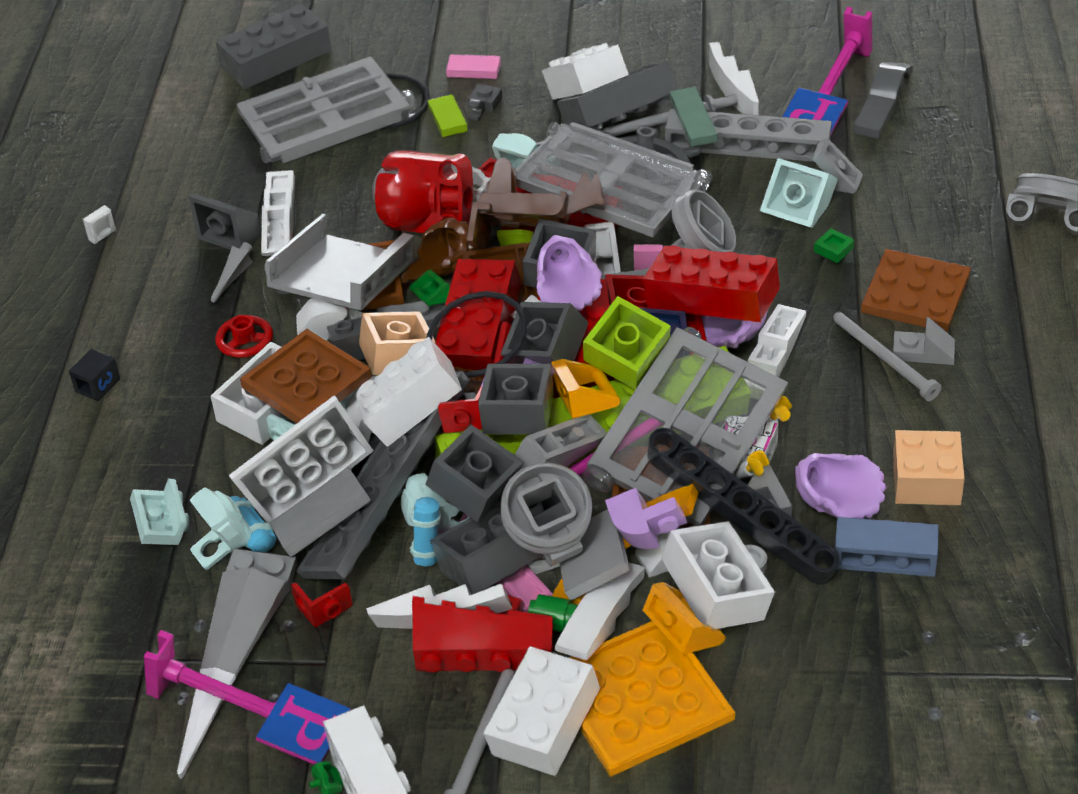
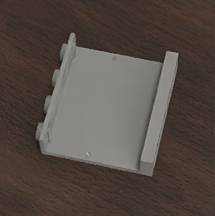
(336, 267)

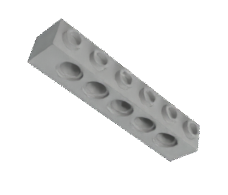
(756, 135)

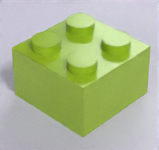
(625, 342)

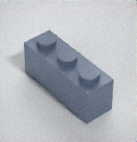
(887, 546)

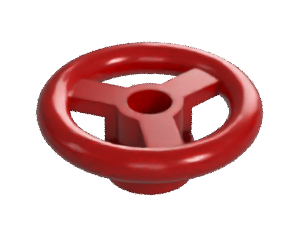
(243, 332)

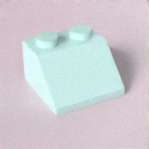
(798, 193)

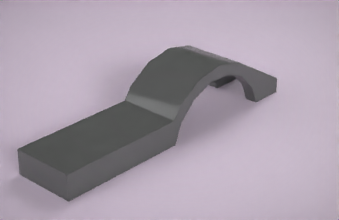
(881, 98)

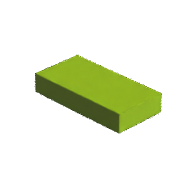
(447, 115)

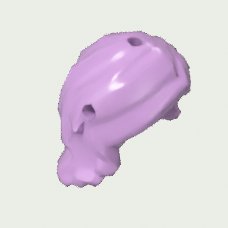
(567, 274)
(730, 331)
(841, 484)

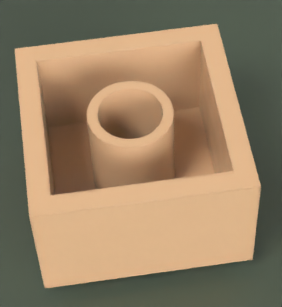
(389, 336)
(928, 467)

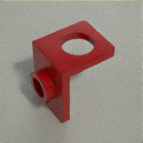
(460, 414)
(326, 606)

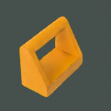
(581, 399)
(677, 620)

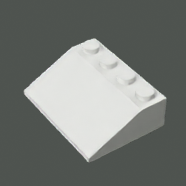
(301, 460)

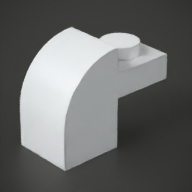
(319, 314)

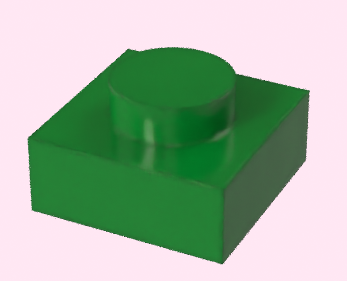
(834, 245)

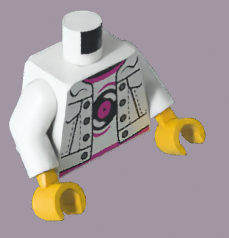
(764, 444)

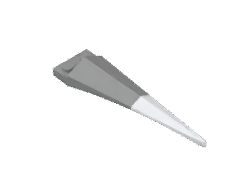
(244, 606)

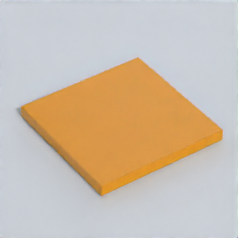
(648, 699)

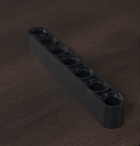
(747, 519)

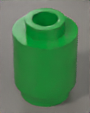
(559, 608)

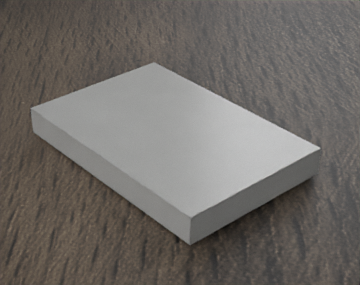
(319, 512)
(600, 560)

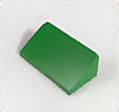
(430, 288)

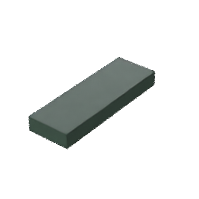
(693, 116)

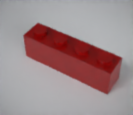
(475, 639)

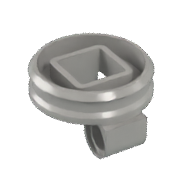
(1044, 191)
(694, 215)
(560, 537)

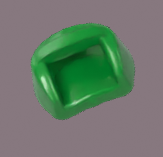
(326, 778)

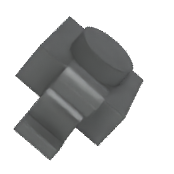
(483, 98)

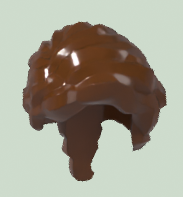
(439, 249)

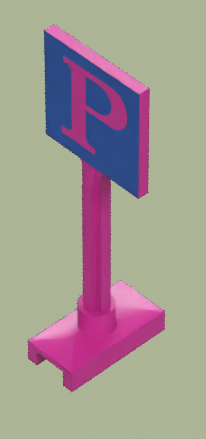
(820, 104)
(291, 724)

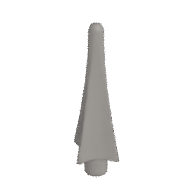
(237, 262)

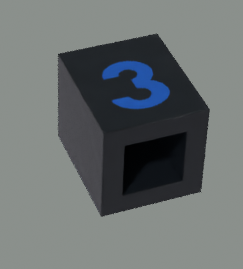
(94, 374)

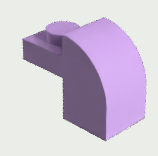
(642, 523)

